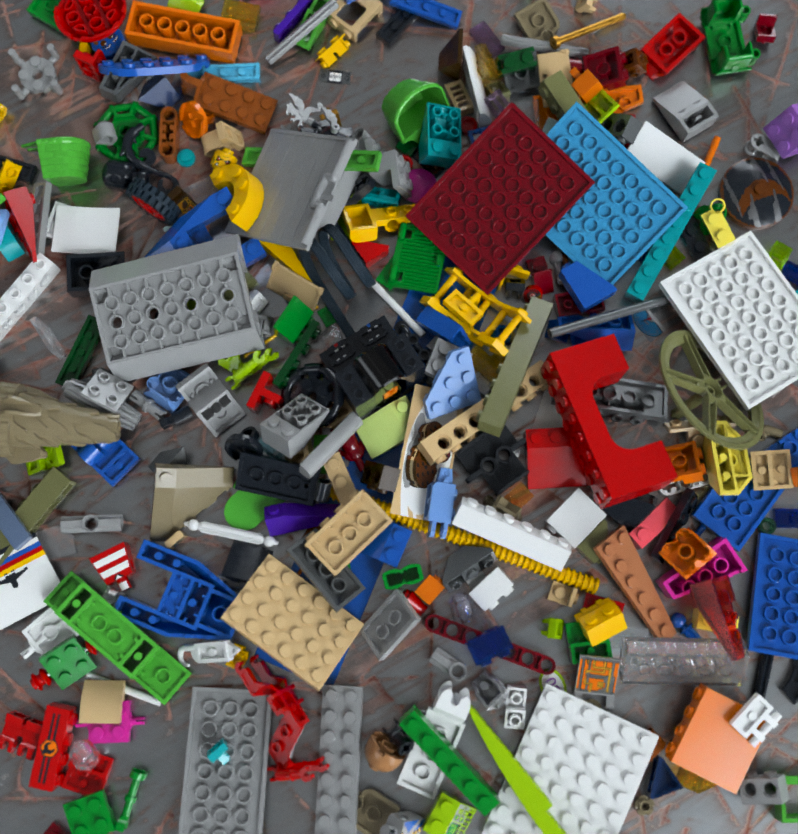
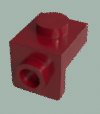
(764, 28)

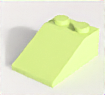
(385, 427)

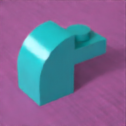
(10, 245)

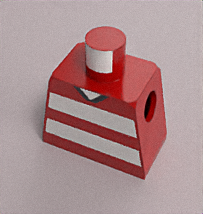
(115, 565)

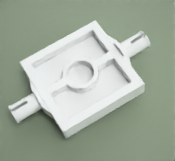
(46, 633)

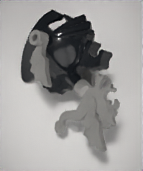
(326, 127)

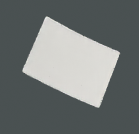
(85, 230)

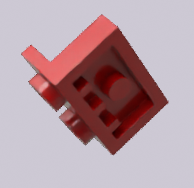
(89, 64)

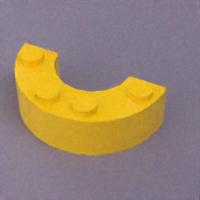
(247, 193)

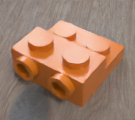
(687, 462)

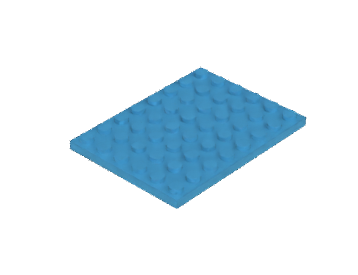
(622, 208)

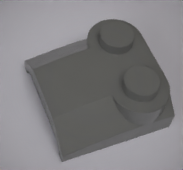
(524, 80)

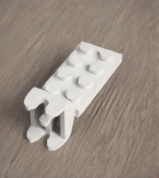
(448, 716)

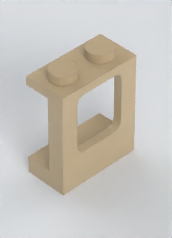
(372, 7)

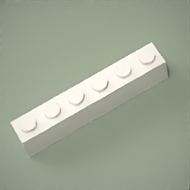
(512, 533)

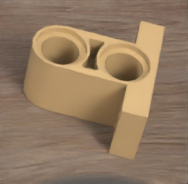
(222, 137)

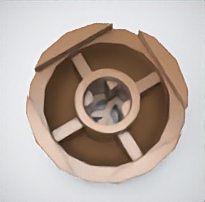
(381, 753)

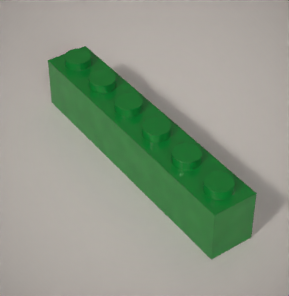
(449, 760)

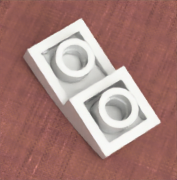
(515, 707)

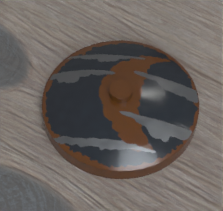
(756, 193)

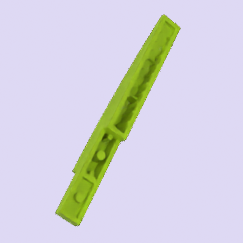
(522, 783)

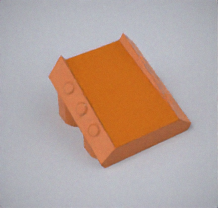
(687, 552)

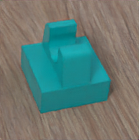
(219, 752)

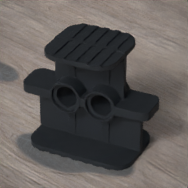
(486, 449)

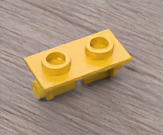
(337, 46)
(8, 175)

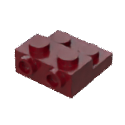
(608, 67)

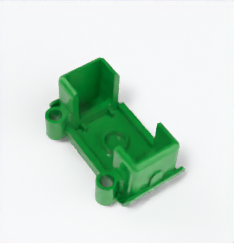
(725, 38)

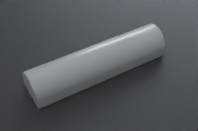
(330, 445)

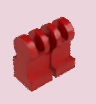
(17, 726)

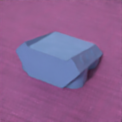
(163, 390)

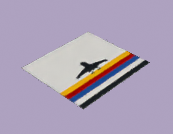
(24, 582)

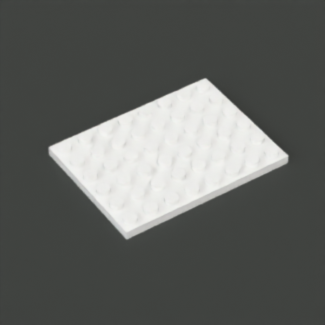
(741, 317)
(582, 763)

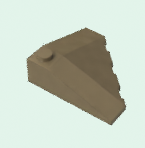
(182, 493)

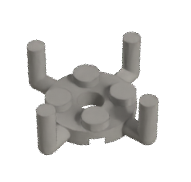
(31, 68)

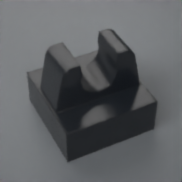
(513, 284)

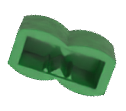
(408, 575)

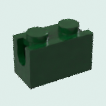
(515, 62)

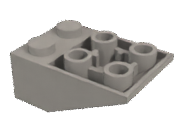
(686, 110)
(293, 425)

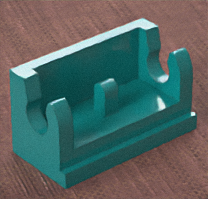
(382, 198)

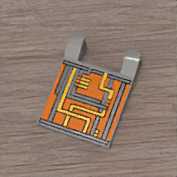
(597, 676)

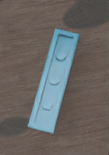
(232, 72)

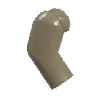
(771, 431)

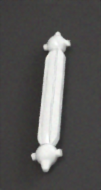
(231, 533)

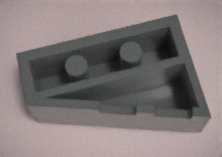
(117, 87)

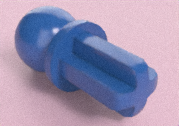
(679, 621)

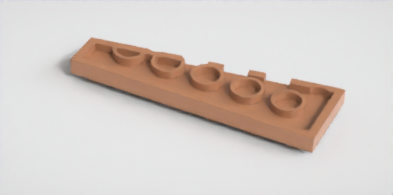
(629, 573)

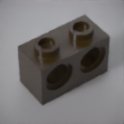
(380, 477)

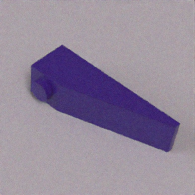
(292, 517)

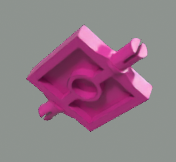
(113, 732)

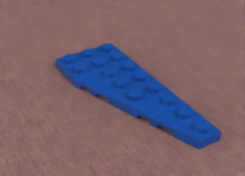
(740, 514)

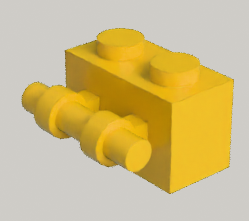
(601, 621)

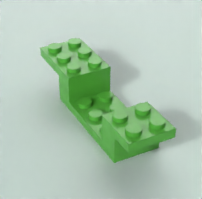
(117, 638)

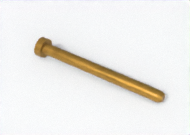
(556, 41)

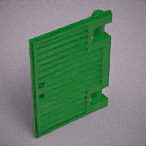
(417, 261)

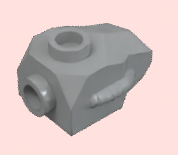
(490, 690)

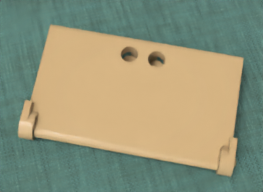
(551, 63)
(286, 281)

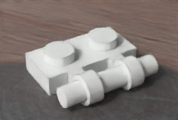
(751, 716)

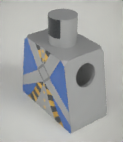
(403, 823)

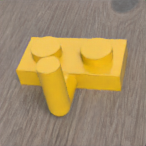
(464, 308)

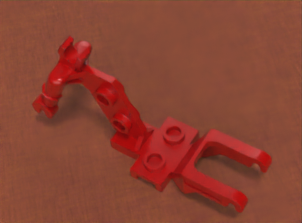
(285, 702)

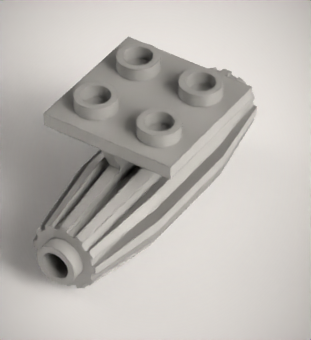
(104, 394)

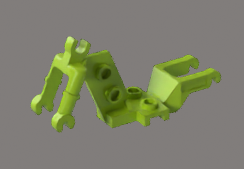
(237, 367)

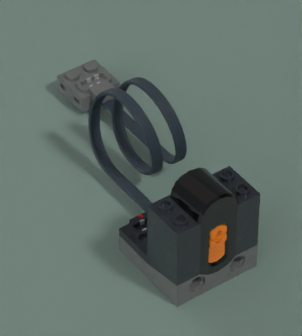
(373, 362)

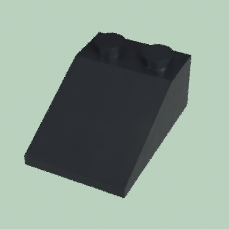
(80, 267)

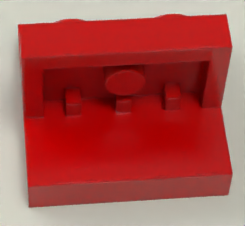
(262, 394)

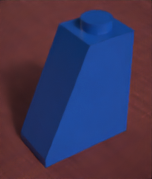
(585, 286)
(443, 327)

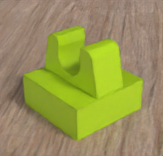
(555, 628)

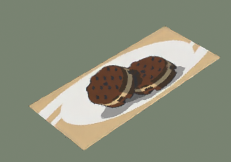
(415, 470)

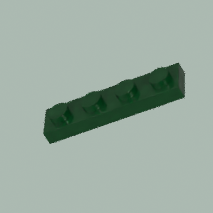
(302, 348)
(80, 352)

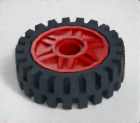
(153, 201)

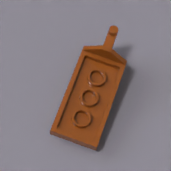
(230, 101)

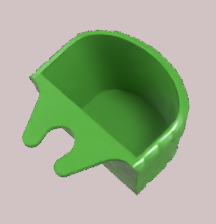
(406, 106)
(62, 159)

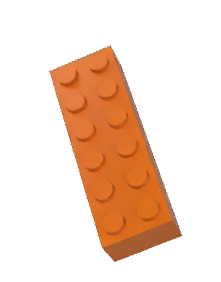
(183, 32)

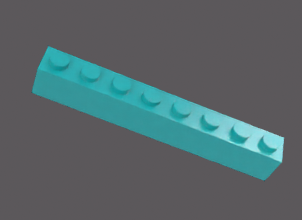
(665, 243)

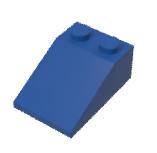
(389, 545)

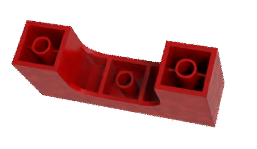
(610, 470)

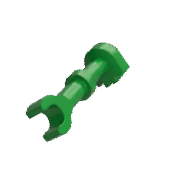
(136, 775)

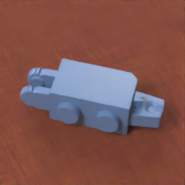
(440, 502)

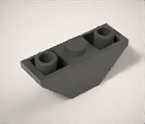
(466, 565)

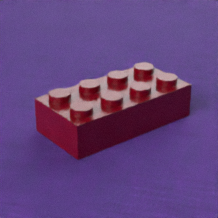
(566, 306)

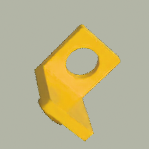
(517, 272)

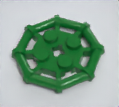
(125, 121)

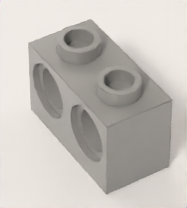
(764, 793)

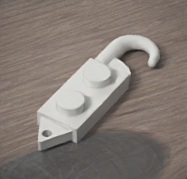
(208, 651)

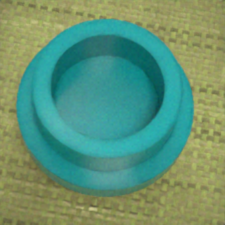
(186, 158)

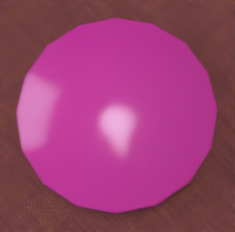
(422, 183)

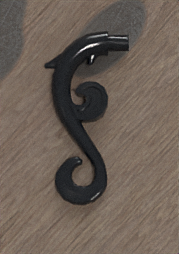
(128, 139)

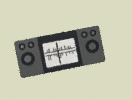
(335, 76)

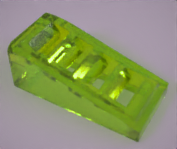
(781, 252)

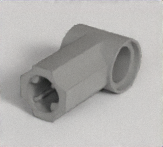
(446, 663)

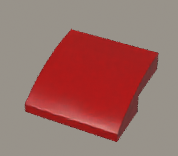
(88, 781)

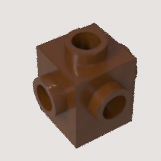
(635, 63)

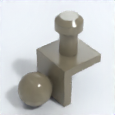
(503, 506)

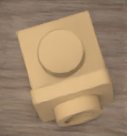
(563, 594)

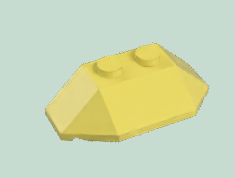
(726, 468)

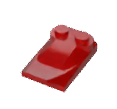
(671, 46)

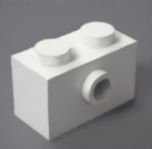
(492, 588)

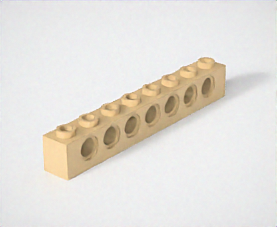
(429, 446)

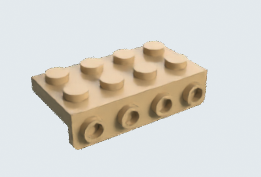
(348, 531)

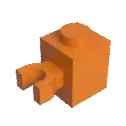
(585, 84)

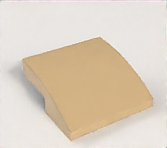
(771, 469)
(102, 701)

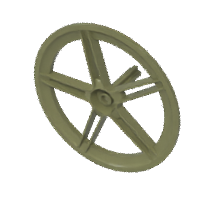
(708, 393)

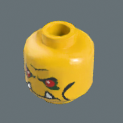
(222, 158)

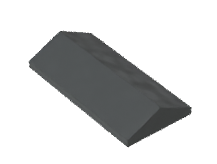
(336, 589)

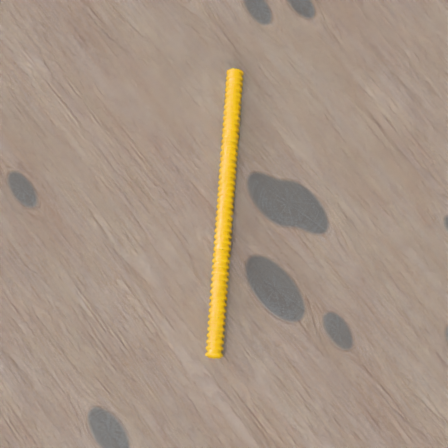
(463, 538)

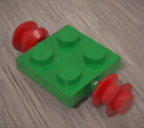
(65, 664)

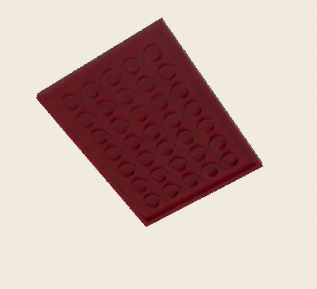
(499, 198)

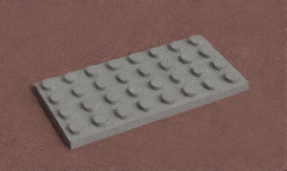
(233, 794)

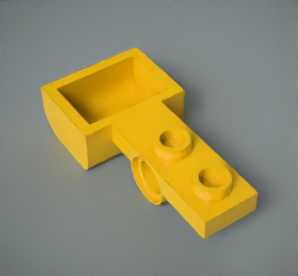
(363, 222)

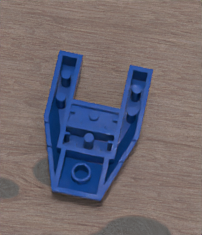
(191, 229)
(190, 602)

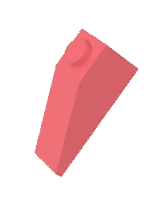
(652, 524)

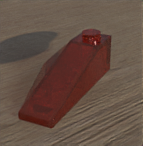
(714, 602)

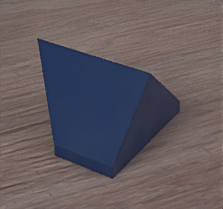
(159, 92)
(661, 779)

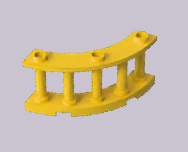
(496, 344)

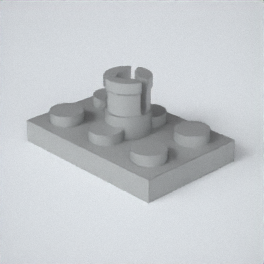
(389, 624)

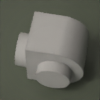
(104, 133)

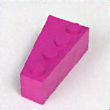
(724, 563)

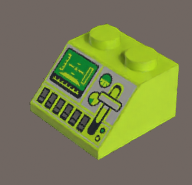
(448, 815)

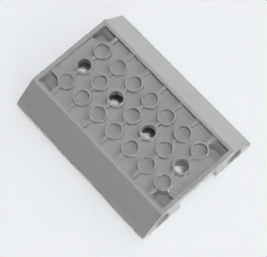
(178, 334)

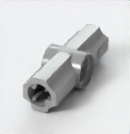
(79, 524)

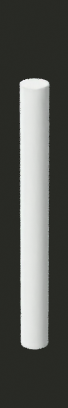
(399, 310)
(128, 690)

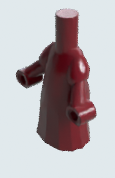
(353, 451)

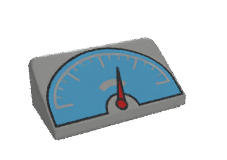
(648, 324)

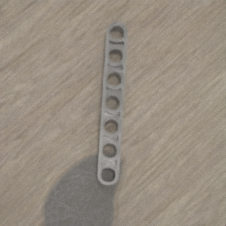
(344, 186)

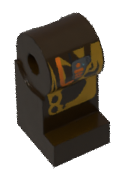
(182, 199)

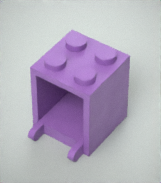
(784, 132)

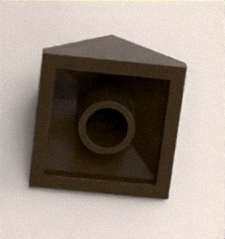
(451, 55)

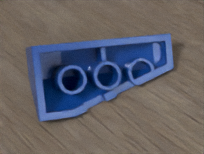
(622, 328)

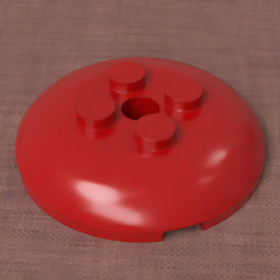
(89, 19)

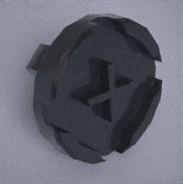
(245, 441)

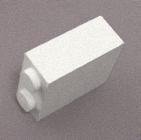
(575, 518)

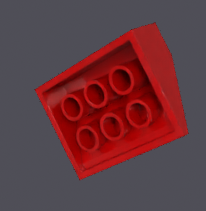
(551, 460)

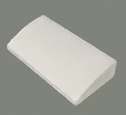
(475, 88)
(664, 157)

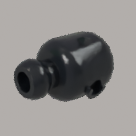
(119, 174)

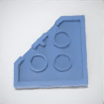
(453, 385)

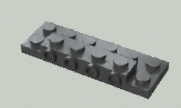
(632, 401)

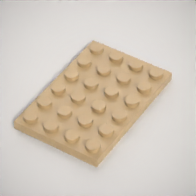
(292, 622)

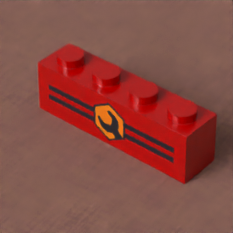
(53, 746)

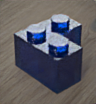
(489, 645)

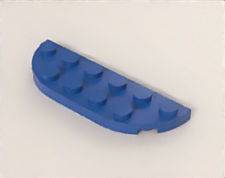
(150, 67)

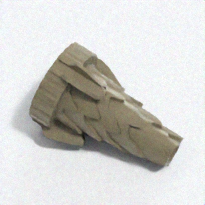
(37, 421)

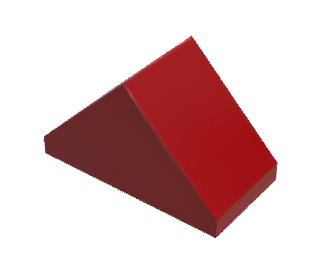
(371, 252)

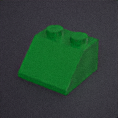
(293, 321)

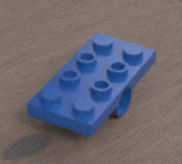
(109, 460)

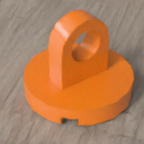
(195, 119)

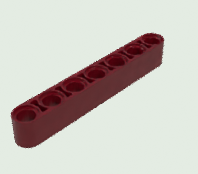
(518, 651)

